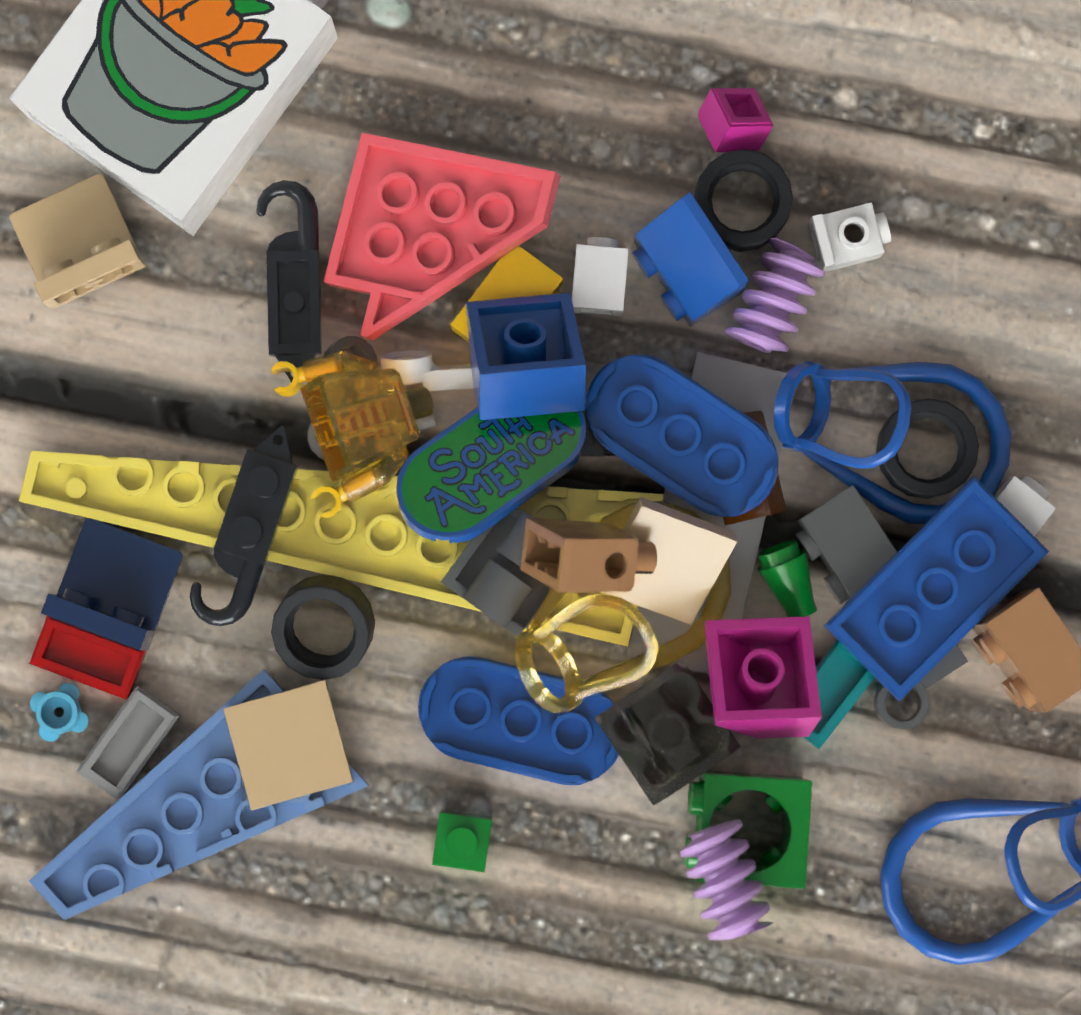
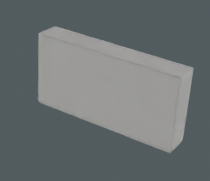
(128, 743)

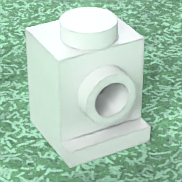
(832, 247)

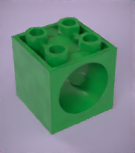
(790, 796)

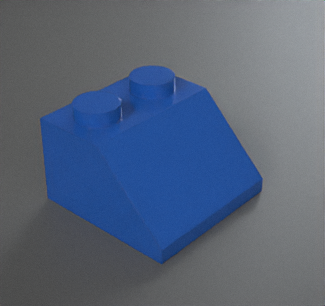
(689, 261)
(526, 356)

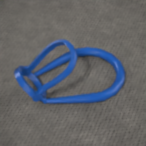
(893, 375)
(981, 808)

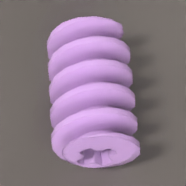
(775, 298)
(725, 881)

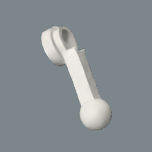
(419, 367)

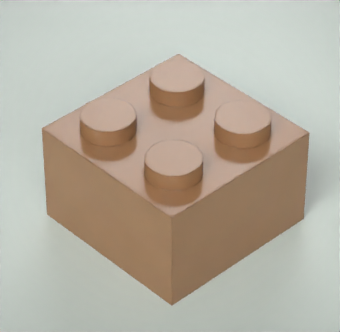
(1031, 650)

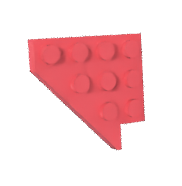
(428, 222)

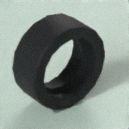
(775, 178)
(966, 456)
(301, 658)

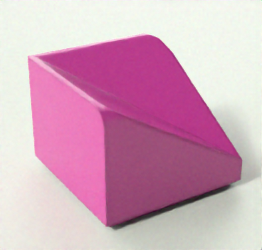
(735, 119)

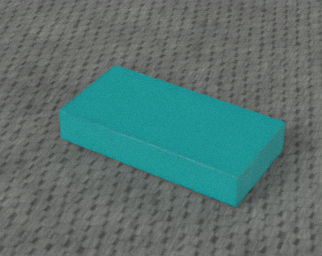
(840, 685)

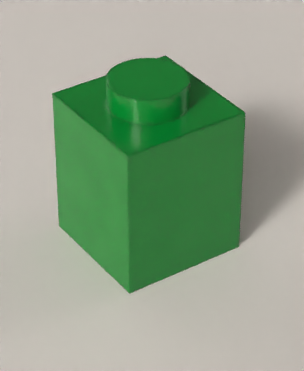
(462, 840)

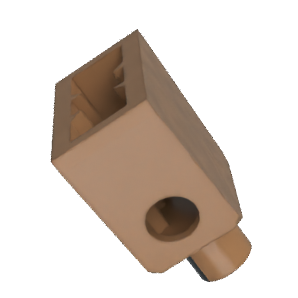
(584, 556)

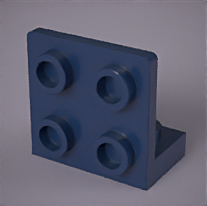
(115, 585)

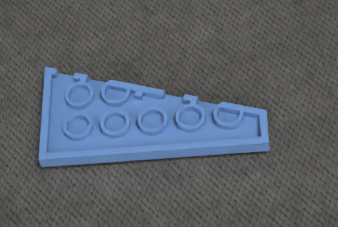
(173, 818)

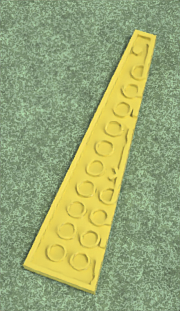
(360, 543)

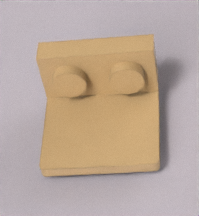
(76, 241)

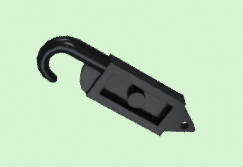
(294, 280)
(250, 526)

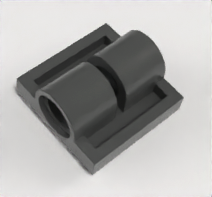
(491, 576)

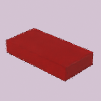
(87, 658)

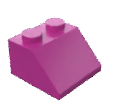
(763, 676)

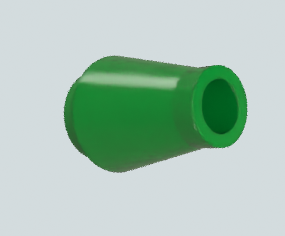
(788, 577)

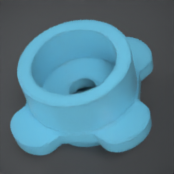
(45, 706)

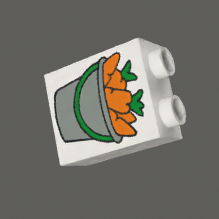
(174, 90)

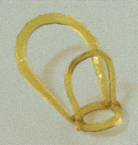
(626, 671)

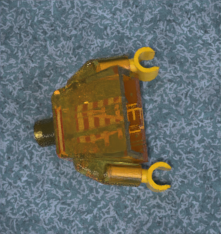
(358, 419)

